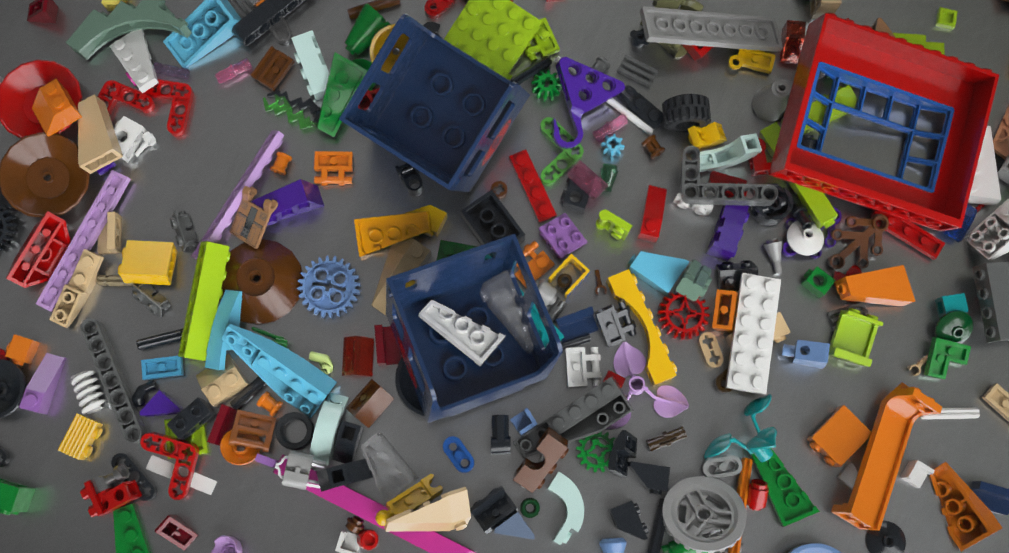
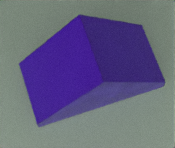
(161, 405)

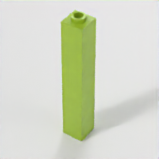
(815, 201)

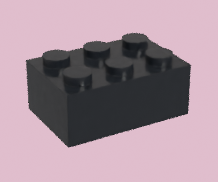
(490, 220)

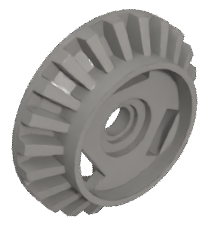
(694, 495)

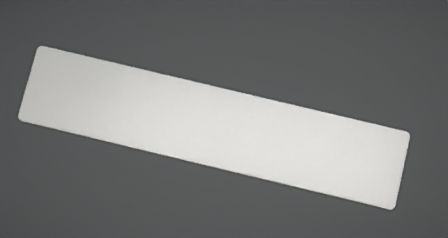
(166, 468)

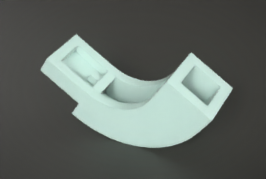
(730, 155)
(327, 427)
(573, 501)

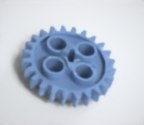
(324, 303)

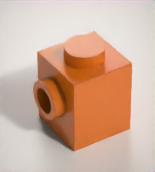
(21, 350)

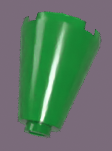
(364, 30)

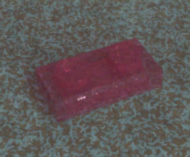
(587, 180)

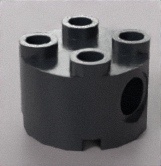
(777, 211)

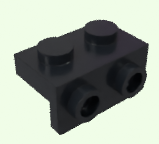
(730, 274)
(493, 509)

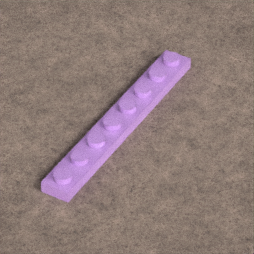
(233, 202)
(84, 238)

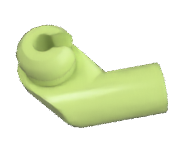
(323, 360)

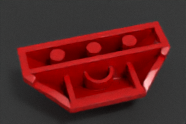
(40, 252)

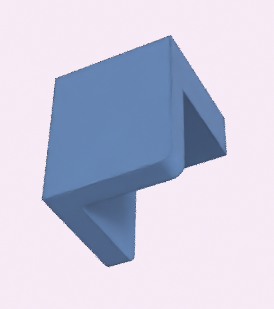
(524, 422)

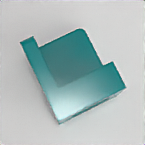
(951, 303)

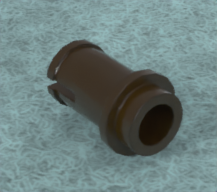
(563, 277)

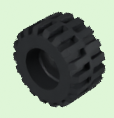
(686, 111)

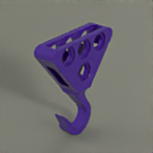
(594, 93)

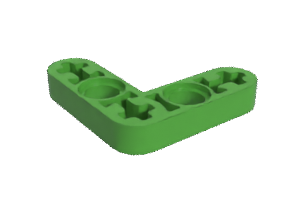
(565, 154)

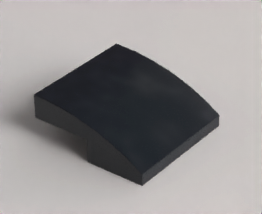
(623, 449)

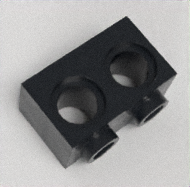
(574, 189)
(191, 419)

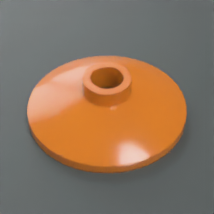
(237, 457)

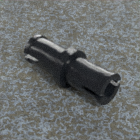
(800, 212)

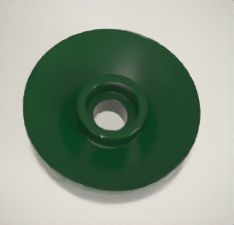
(950, 323)

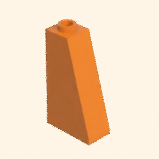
(880, 286)

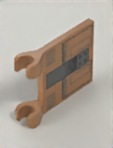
(251, 219)

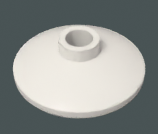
(801, 243)

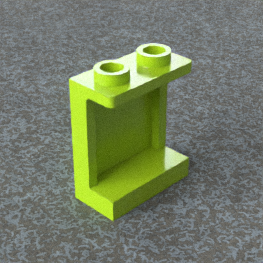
(854, 337)

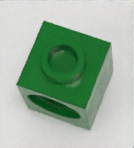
(826, 281)

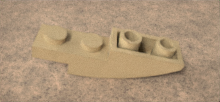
(78, 290)

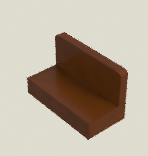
(370, 403)

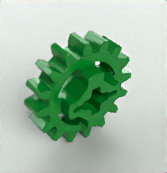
(595, 442)

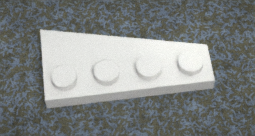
(136, 59)
(462, 332)

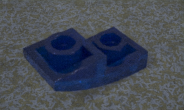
(958, 234)

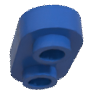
(458, 455)

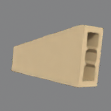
(96, 136)

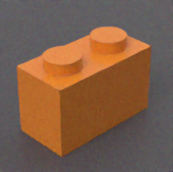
(725, 310)

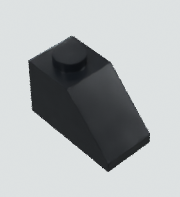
(651, 476)

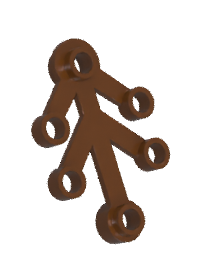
(860, 239)

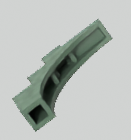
(102, 28)

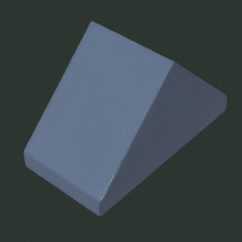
(515, 527)

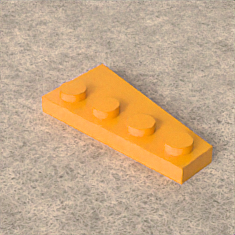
(386, 230)

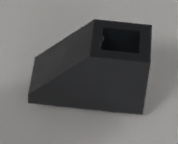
(347, 442)
(627, 519)

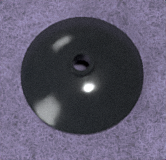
(15, 383)

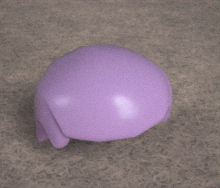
(227, 544)

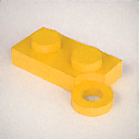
(754, 60)

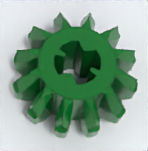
(545, 92)

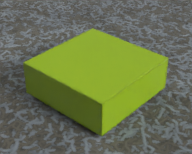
(946, 18)

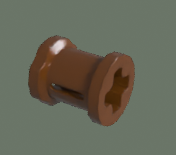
(658, 149)

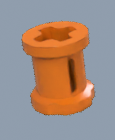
(281, 163)
(269, 403)

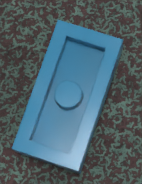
(162, 367)

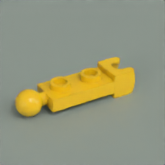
(409, 499)

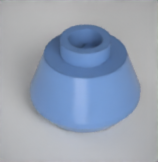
(613, 545)

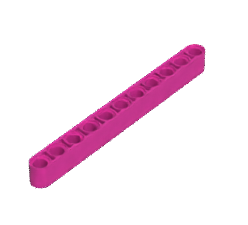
(367, 509)

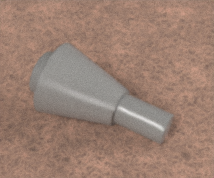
(774, 250)

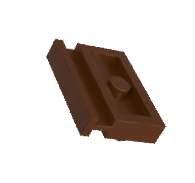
(272, 68)

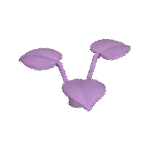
(668, 401)

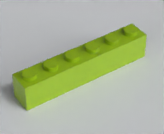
(204, 299)

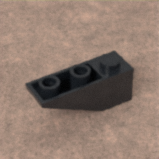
(343, 474)

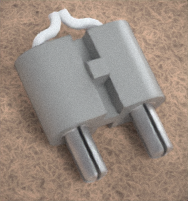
(298, 470)

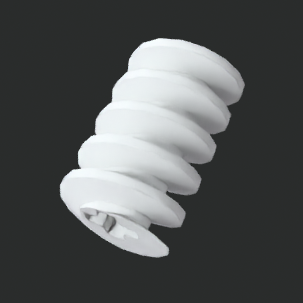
(87, 392)

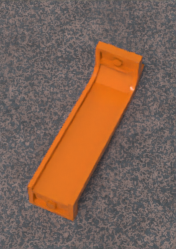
(884, 456)

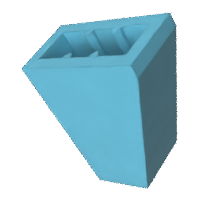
(657, 270)

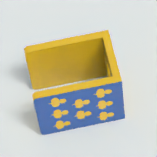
(578, 265)

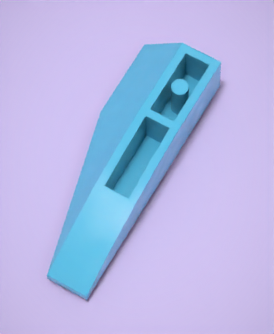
(281, 369)

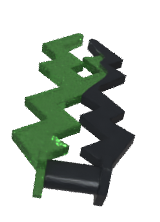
(304, 123)

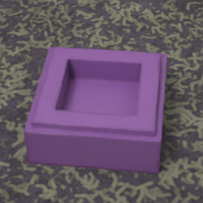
(266, 460)

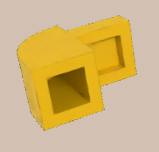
(707, 136)

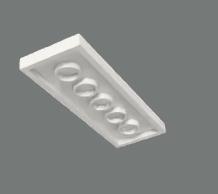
(753, 334)

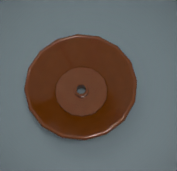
(28, 164)
(278, 283)

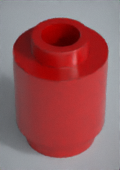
(757, 494)

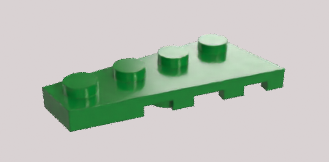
(340, 87)
(784, 493)
(129, 531)

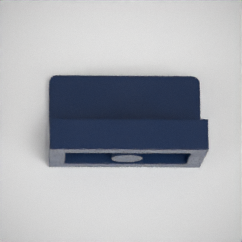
(577, 324)
(993, 496)

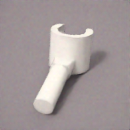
(149, 141)

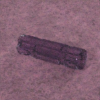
(171, 70)

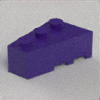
(292, 200)
(728, 232)

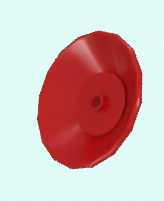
(20, 90)

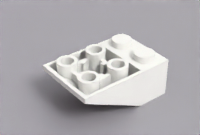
(992, 234)

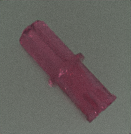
(233, 70)
(610, 127)

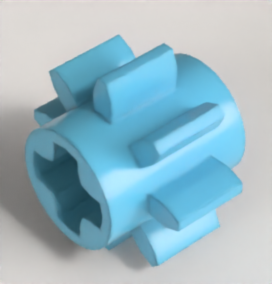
(617, 144)

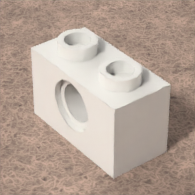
(134, 134)

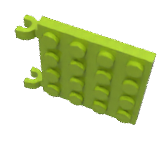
(495, 33)

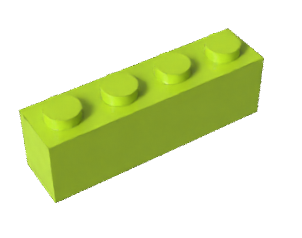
(844, 96)

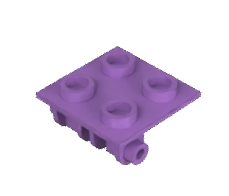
(562, 236)

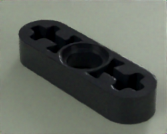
(142, 476)

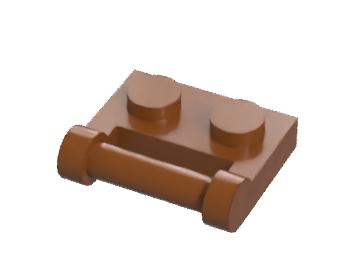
(255, 425)

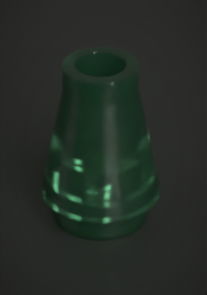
(608, 174)

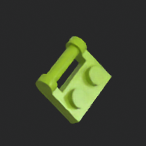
(615, 225)

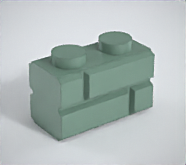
(694, 281)

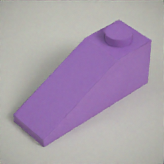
(43, 384)

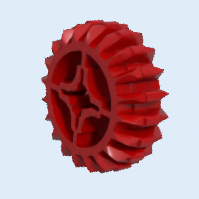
(691, 314)

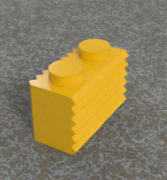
(80, 437)

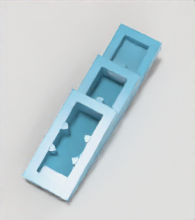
(227, 313)

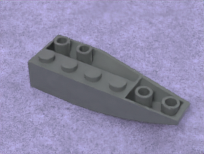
(582, 417)

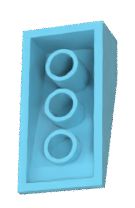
(210, 27)

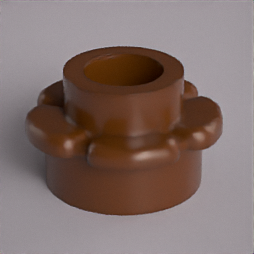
(355, 524)

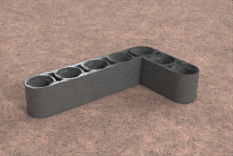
(719, 188)

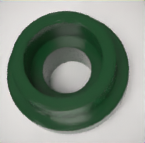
(534, 502)

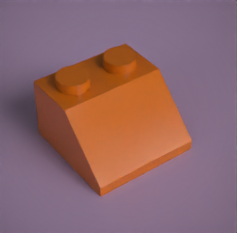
(54, 107)

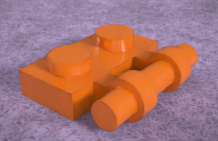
(333, 162)
(538, 265)

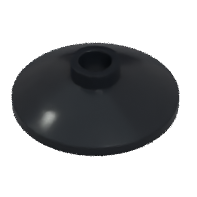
(877, 539)

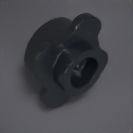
(636, 42)

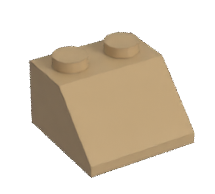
(222, 384)

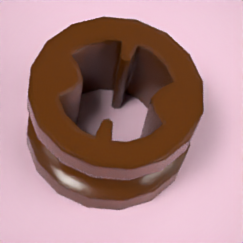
(504, 187)

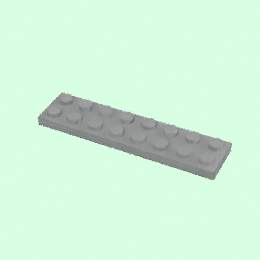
(710, 29)

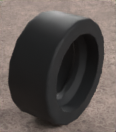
(279, 431)

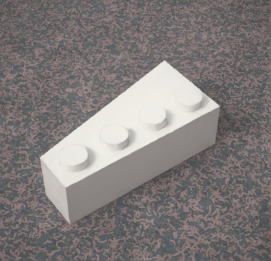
(985, 185)

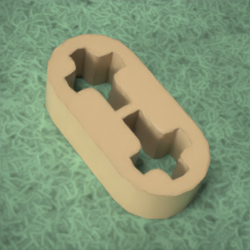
(705, 351)

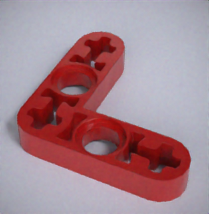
(119, 96)
(177, 100)
(179, 454)

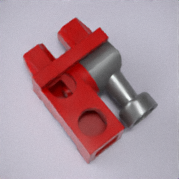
(107, 497)

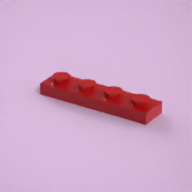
(532, 186)
(913, 235)

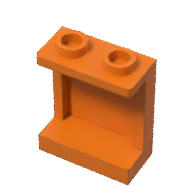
(839, 437)

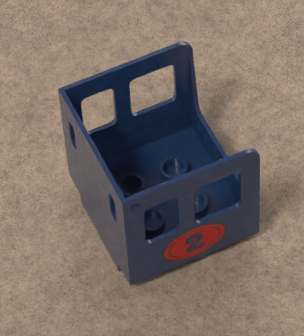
(436, 107)
(441, 373)

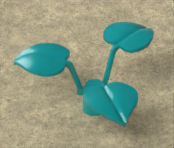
(759, 445)

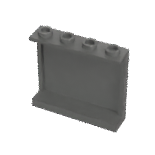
(993, 298)

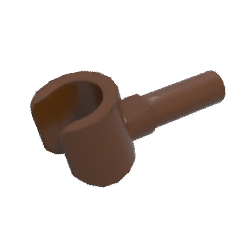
(599, 283)

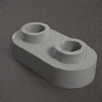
(721, 467)

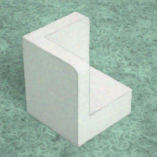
(916, 472)
(347, 543)

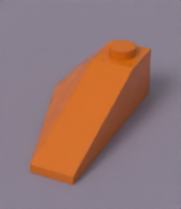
(965, 513)

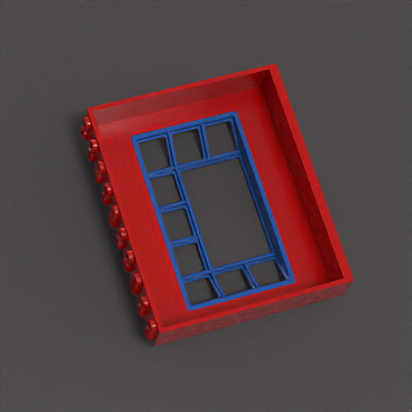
(899, 74)

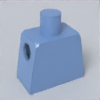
(816, 353)

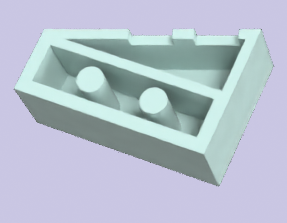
(313, 63)

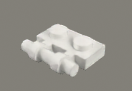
(576, 367)

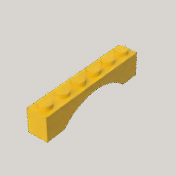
(658, 364)

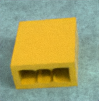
(148, 262)

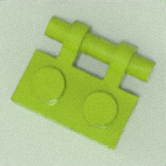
(546, 48)

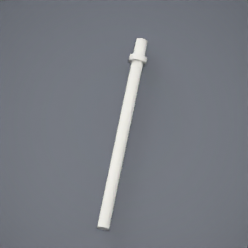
(619, 107)

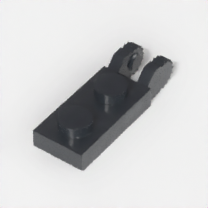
(641, 107)

